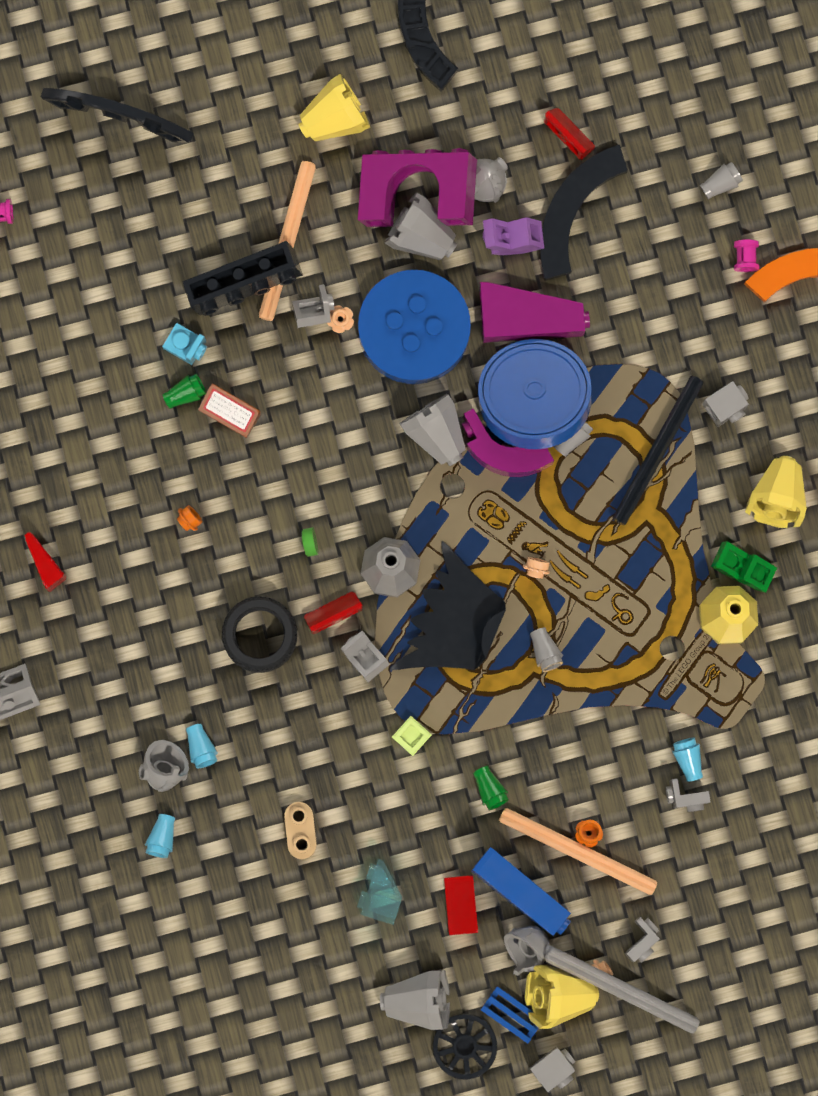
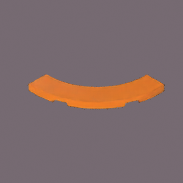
(783, 272)

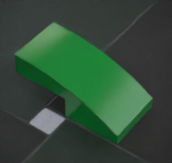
(744, 568)

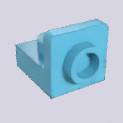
(185, 344)

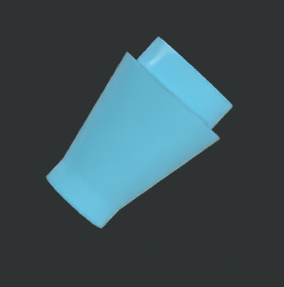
(200, 747)
(689, 758)
(161, 837)

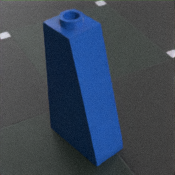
(521, 892)

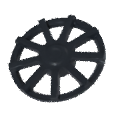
(465, 1047)

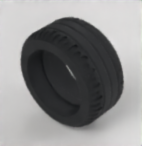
(250, 605)

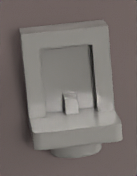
(314, 310)
(364, 656)
(693, 801)
(642, 948)

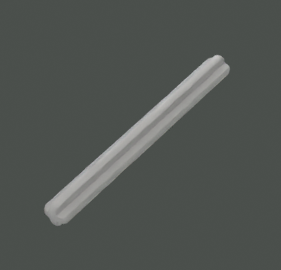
(621, 989)

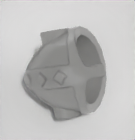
(490, 179)
(164, 765)
(527, 947)

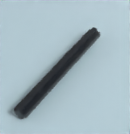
(658, 450)

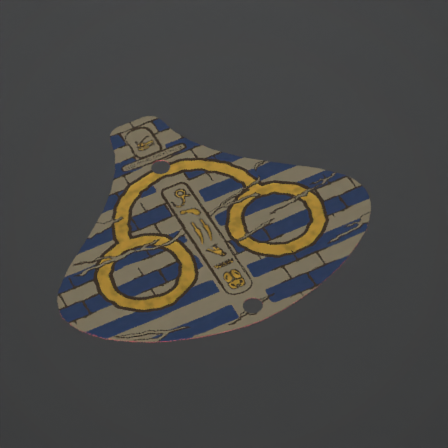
(608, 585)

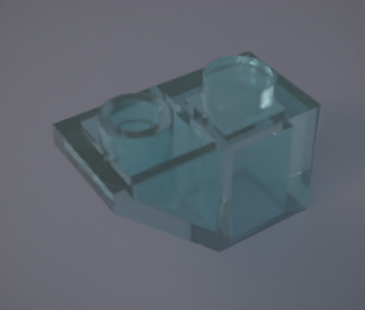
(382, 897)

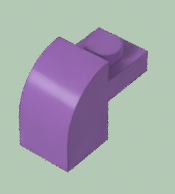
(513, 236)

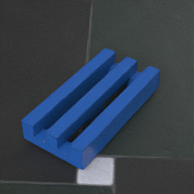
(492, 1000)

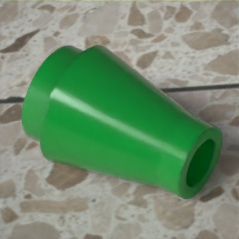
(186, 391)
(490, 789)

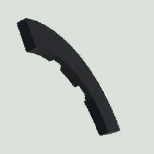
(421, 45)
(82, 102)
(568, 201)

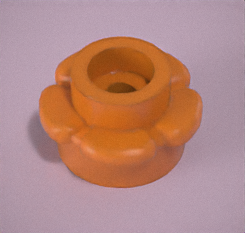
(189, 518)
(595, 829)

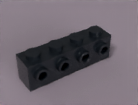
(243, 278)

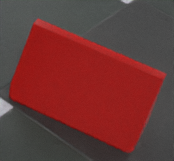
(568, 133)
(333, 612)
(461, 905)

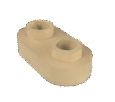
(300, 830)

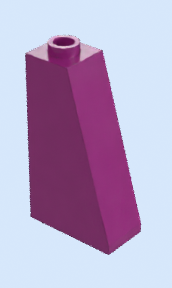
(527, 315)

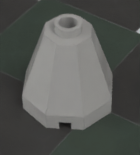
(421, 232)
(437, 430)
(388, 579)
(419, 1000)

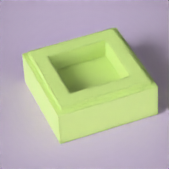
(411, 735)

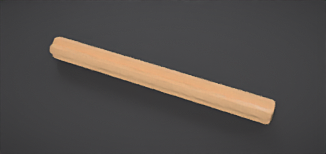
(290, 231)
(578, 851)

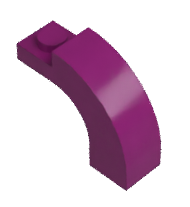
(502, 459)

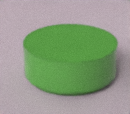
(309, 542)

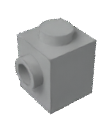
(727, 404)
(554, 1069)

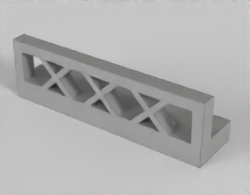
(17, 696)

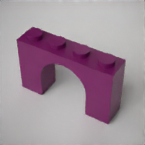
(385, 172)

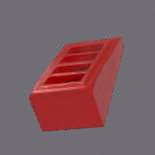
(48, 570)

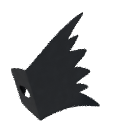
(461, 624)

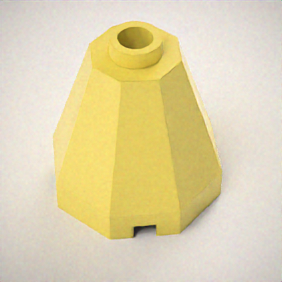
(333, 112)
(779, 495)
(720, 622)
(557, 996)

